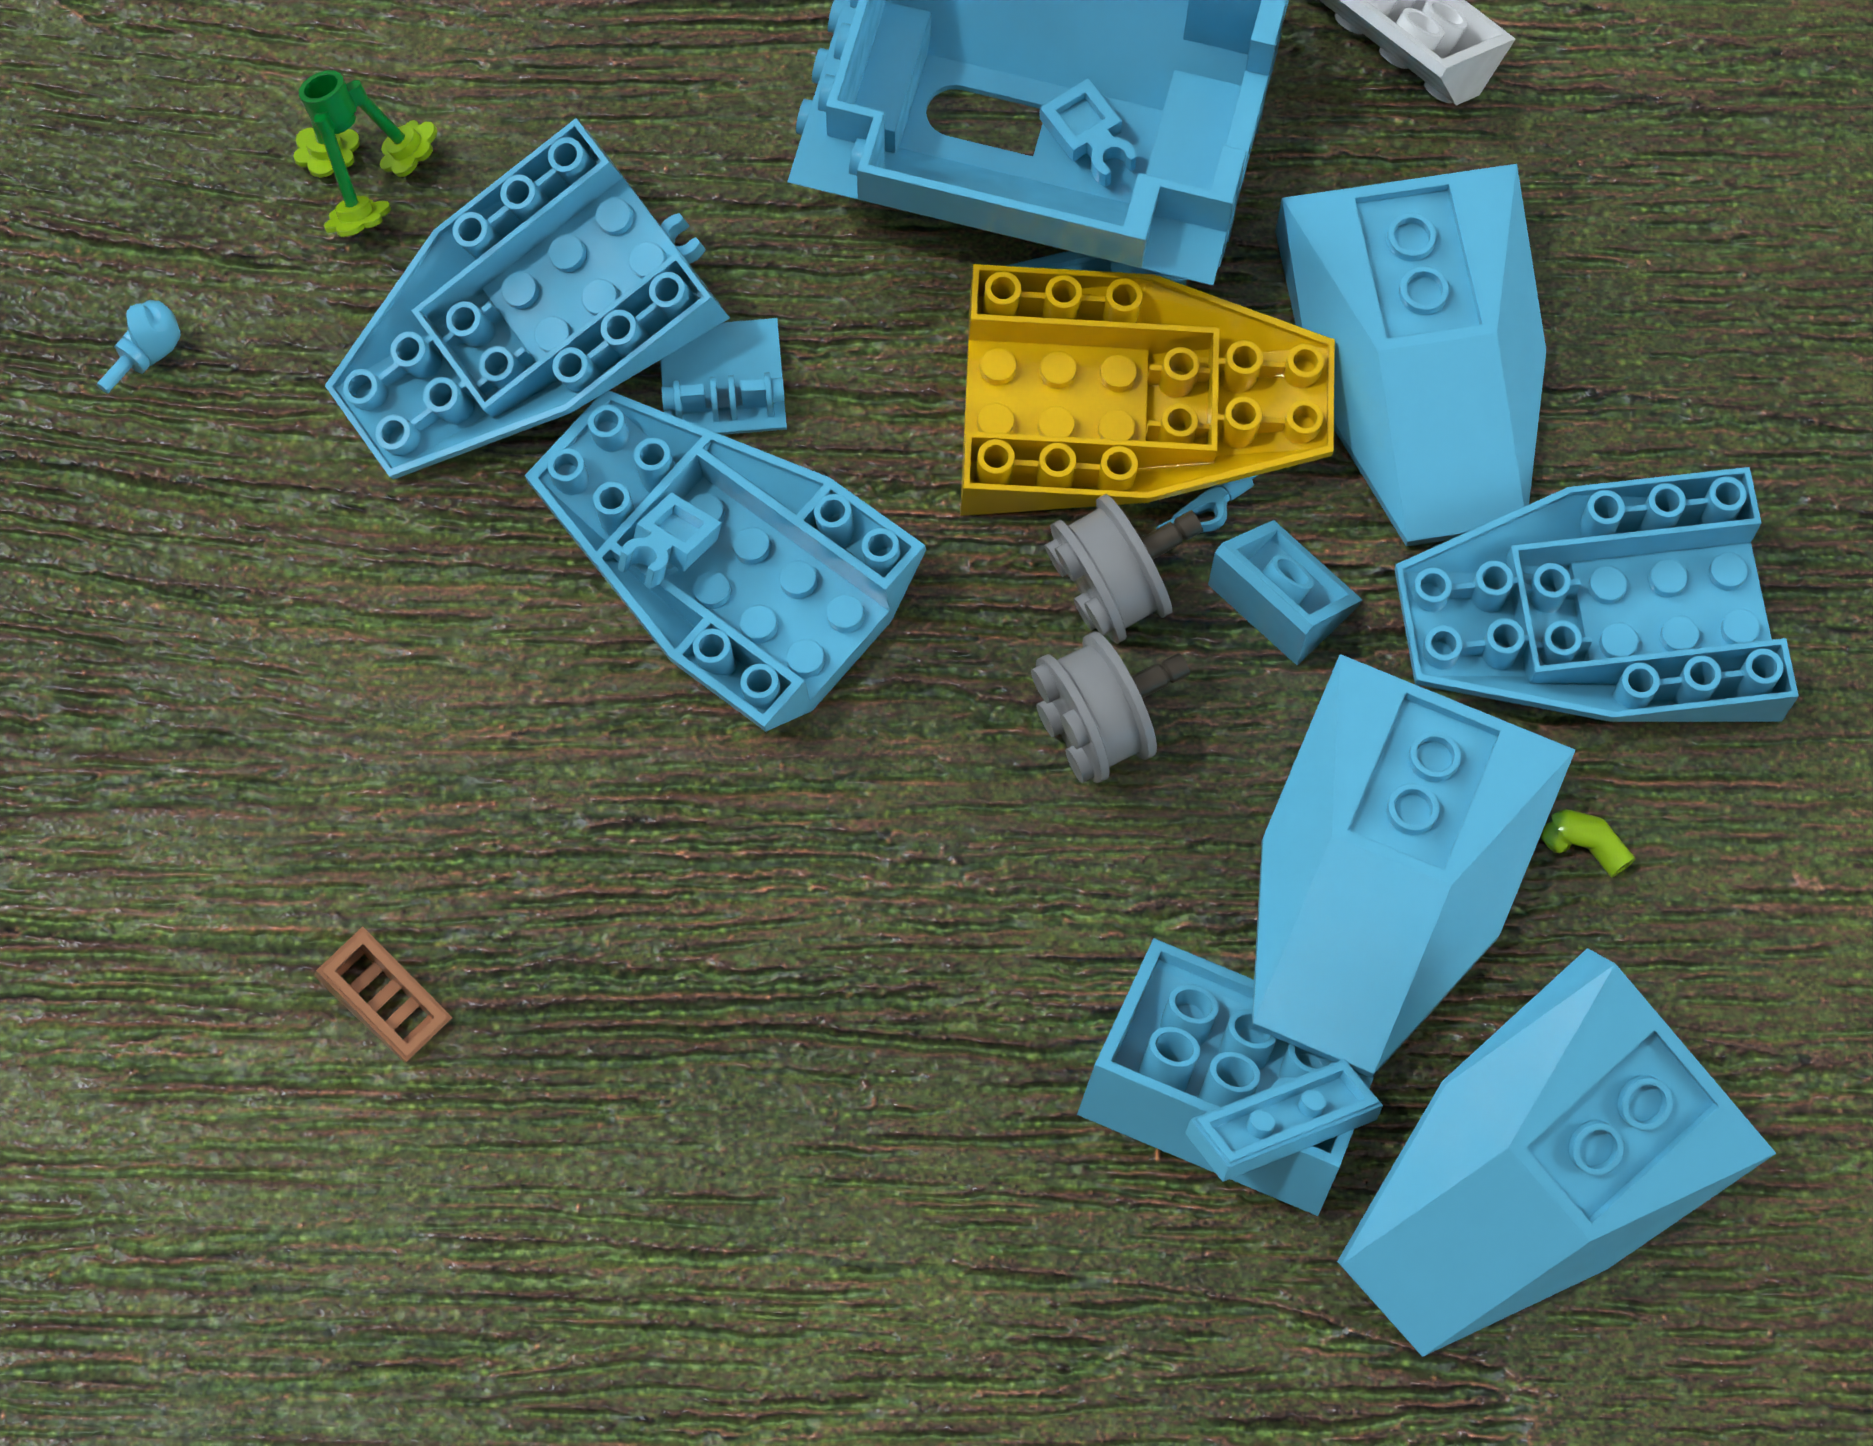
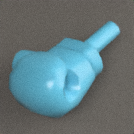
(149, 338)

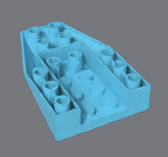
(520, 311)
(1431, 338)
(1606, 605)
(1391, 861)
(1546, 1160)

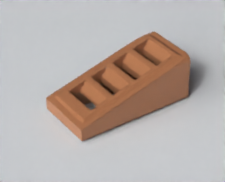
(365, 944)

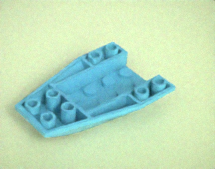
(784, 591)

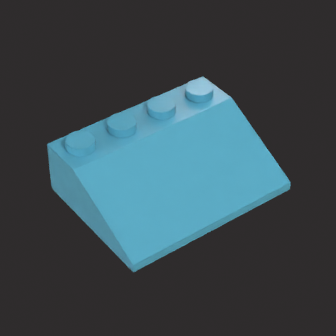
(1190, 1049)

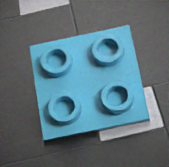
(728, 379)

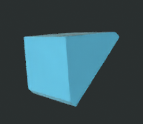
(1281, 589)

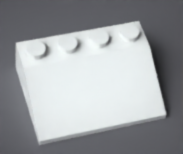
(1436, 39)

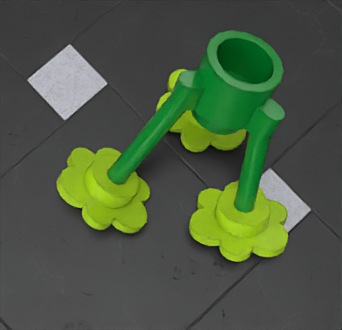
(330, 145)

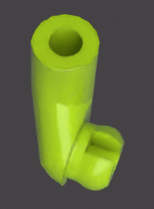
(1590, 832)

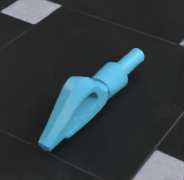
(1215, 500)

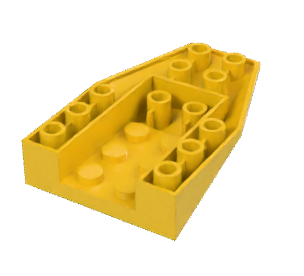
(1129, 390)

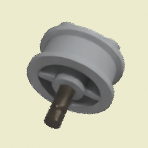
(1116, 565)
(1100, 705)

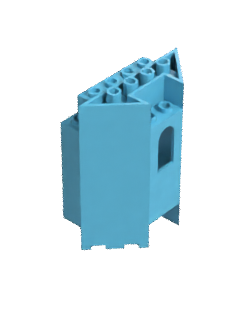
(1174, 72)

